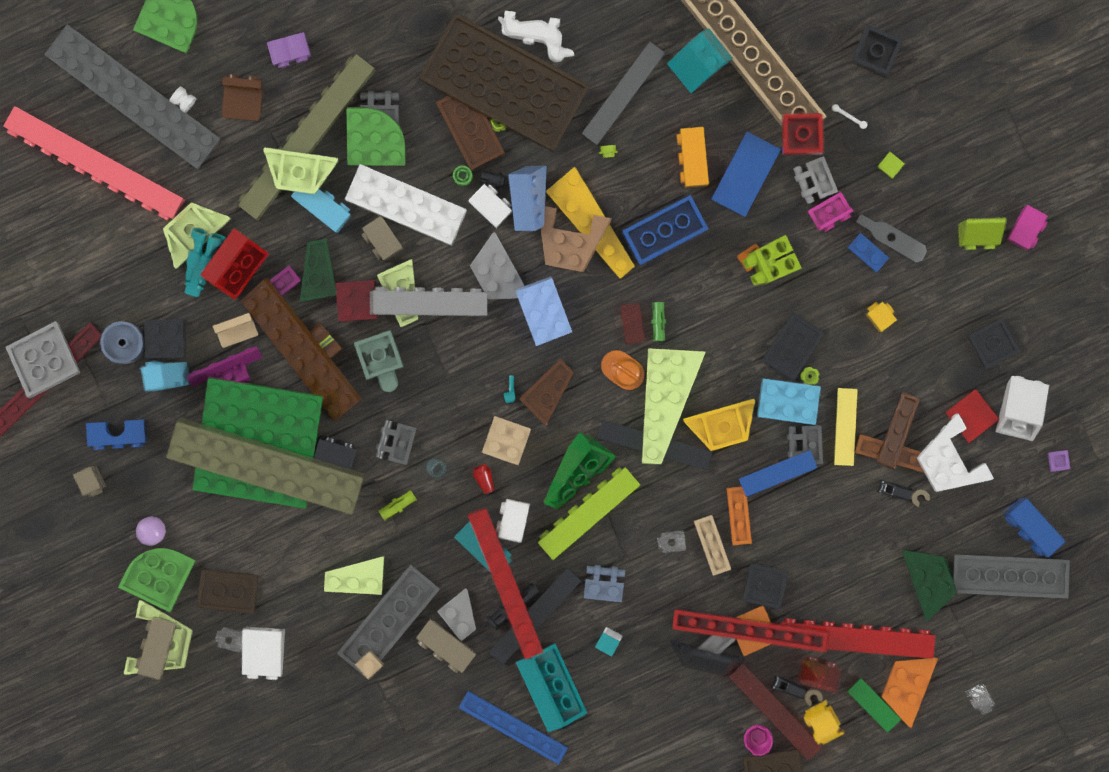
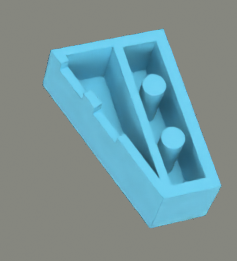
(164, 376)

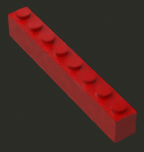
(505, 583)
(751, 630)
(873, 640)

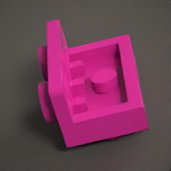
(830, 211)

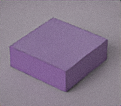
(1058, 460)

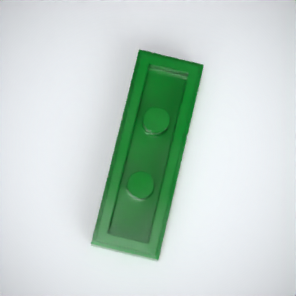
(874, 705)

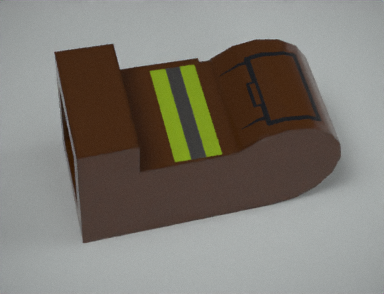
(325, 340)

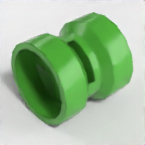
(465, 176)

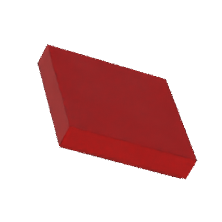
(975, 415)

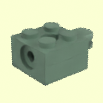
(380, 359)

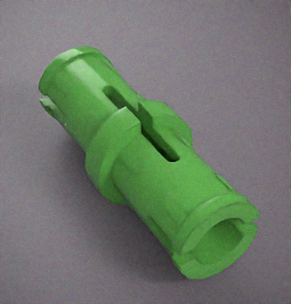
(658, 321)

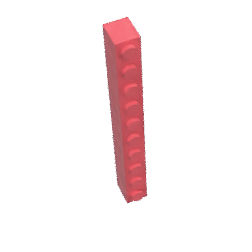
(94, 163)

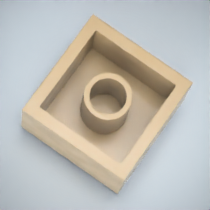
(506, 440)

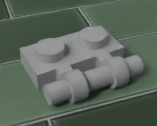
(821, 178)

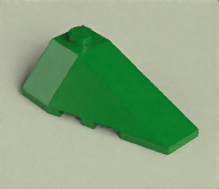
(580, 463)

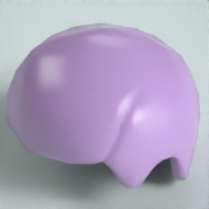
(150, 531)

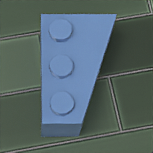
(528, 197)

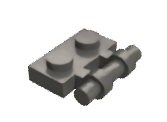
(392, 110)
(811, 440)
(401, 445)

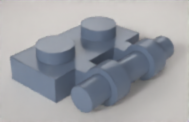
(604, 590)

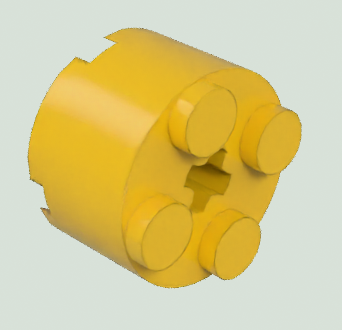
(823, 722)

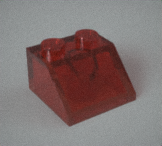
(818, 674)

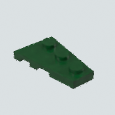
(318, 272)

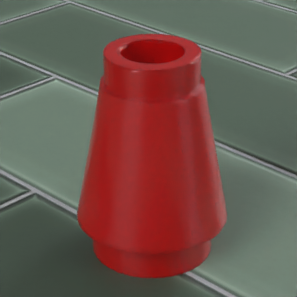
(484, 478)

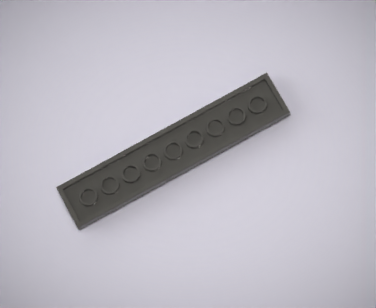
(132, 96)

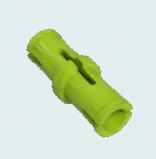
(397, 505)

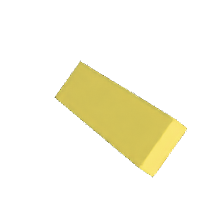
(845, 426)

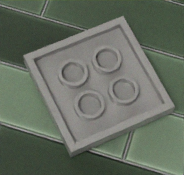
(42, 359)

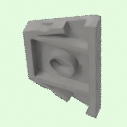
(496, 271)

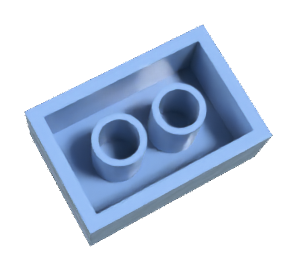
(543, 310)

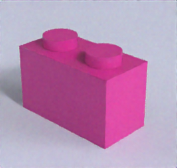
(1027, 228)

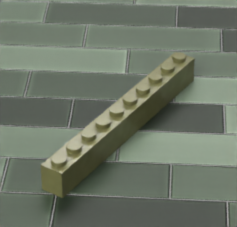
(310, 130)

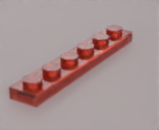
(775, 711)

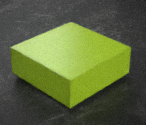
(890, 165)

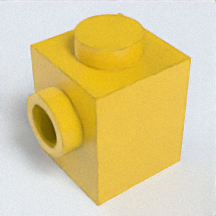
(881, 315)

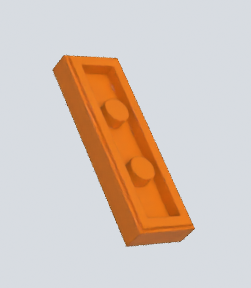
(739, 516)

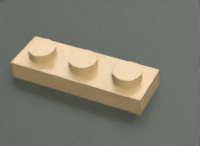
(712, 545)

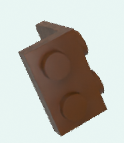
(242, 98)

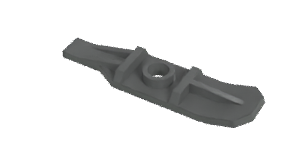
(902, 243)

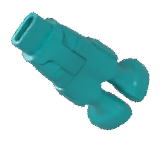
(198, 260)

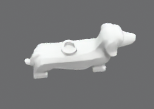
(536, 31)

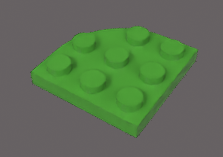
(168, 22)
(373, 138)
(158, 576)

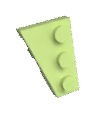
(400, 277)
(357, 578)

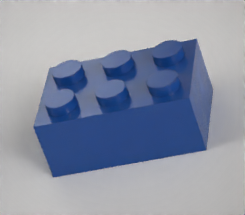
(1033, 527)

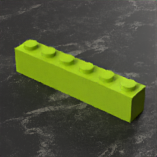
(589, 513)

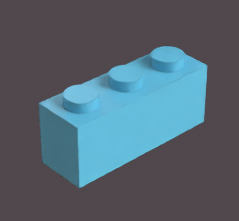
(324, 208)

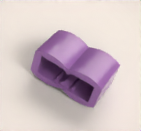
(289, 49)

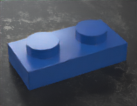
(868, 252)

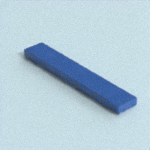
(513, 727)

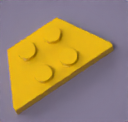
(723, 425)

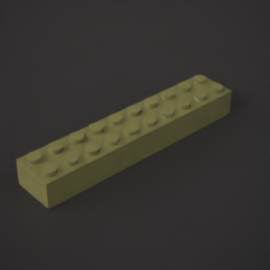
(265, 465)

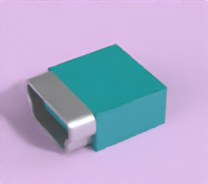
(608, 641)

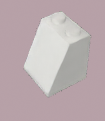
(1022, 408)
(262, 652)

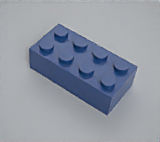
(665, 230)

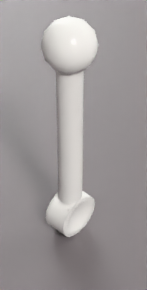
(863, 124)

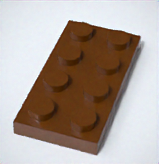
(470, 132)

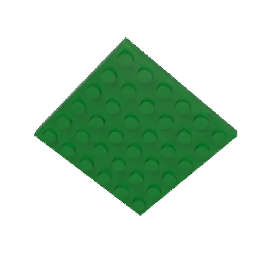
(265, 415)

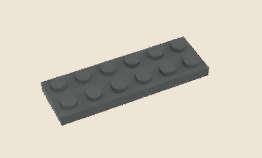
(1011, 576)
(390, 617)

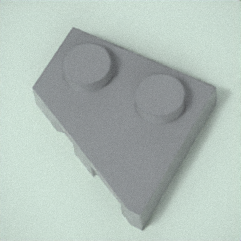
(459, 615)

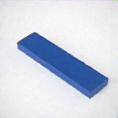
(778, 473)

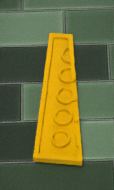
(579, 206)

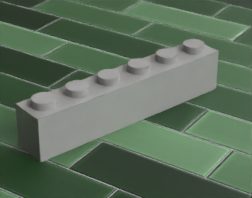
(427, 302)

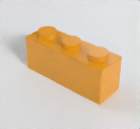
(693, 157)

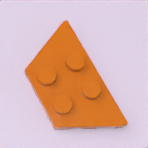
(907, 686)

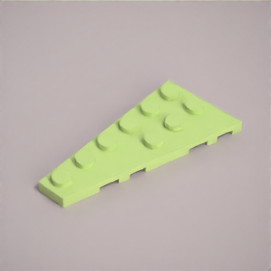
(667, 389)

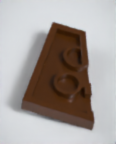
(547, 391)

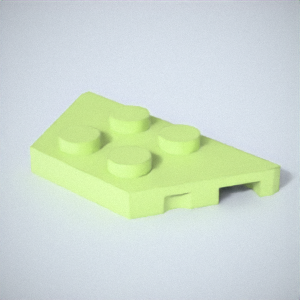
(298, 170)
(179, 229)

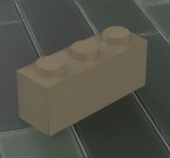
(445, 646)
(156, 647)

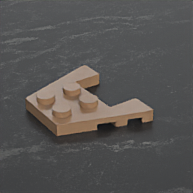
(569, 248)

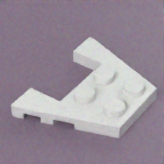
(944, 464)

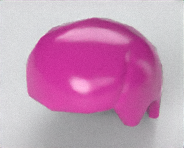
(758, 740)

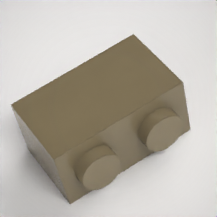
(382, 239)
(90, 481)

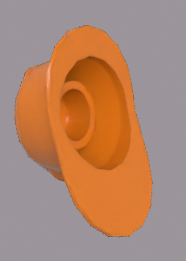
(622, 370)

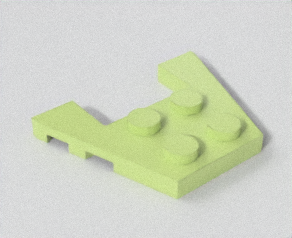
(180, 643)

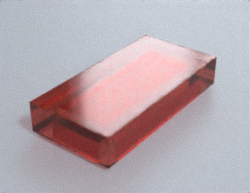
(632, 323)

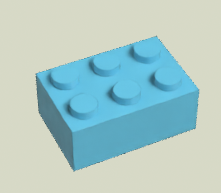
(788, 401)

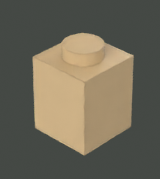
(369, 664)

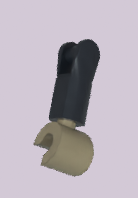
(902, 492)
(797, 690)

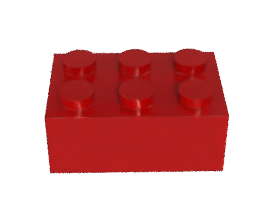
(234, 264)

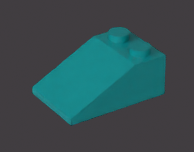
(699, 60)

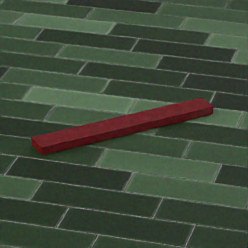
(20, 403)

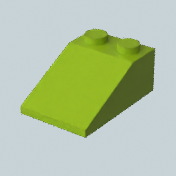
(981, 233)

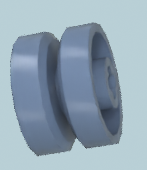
(112, 338)

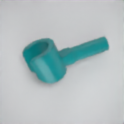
(510, 396)

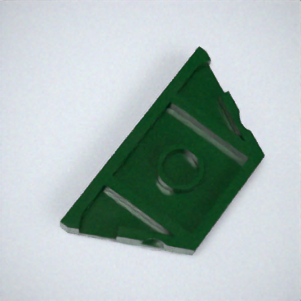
(931, 580)

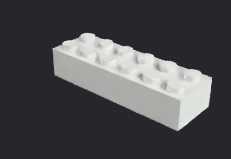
(405, 205)

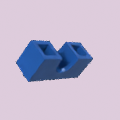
(134, 434)

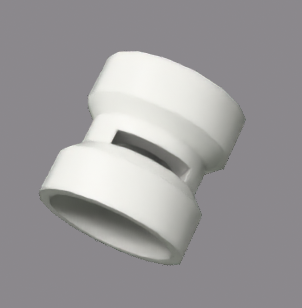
(181, 98)

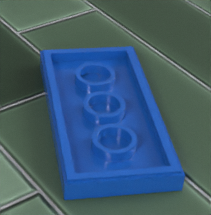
(745, 174)

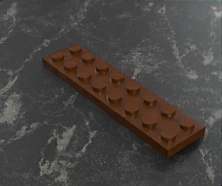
(300, 349)

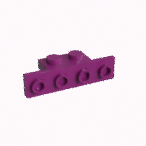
(229, 369)

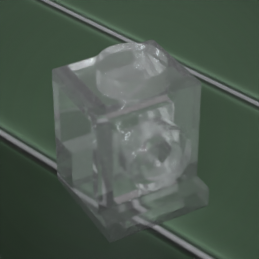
(679, 539)
(236, 636)
(980, 698)

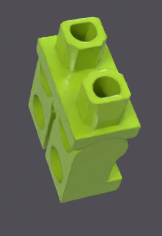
(766, 265)

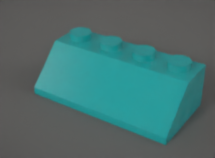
(551, 688)

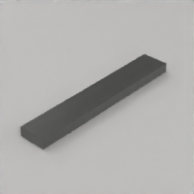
(623, 93)

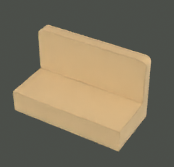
(236, 330)

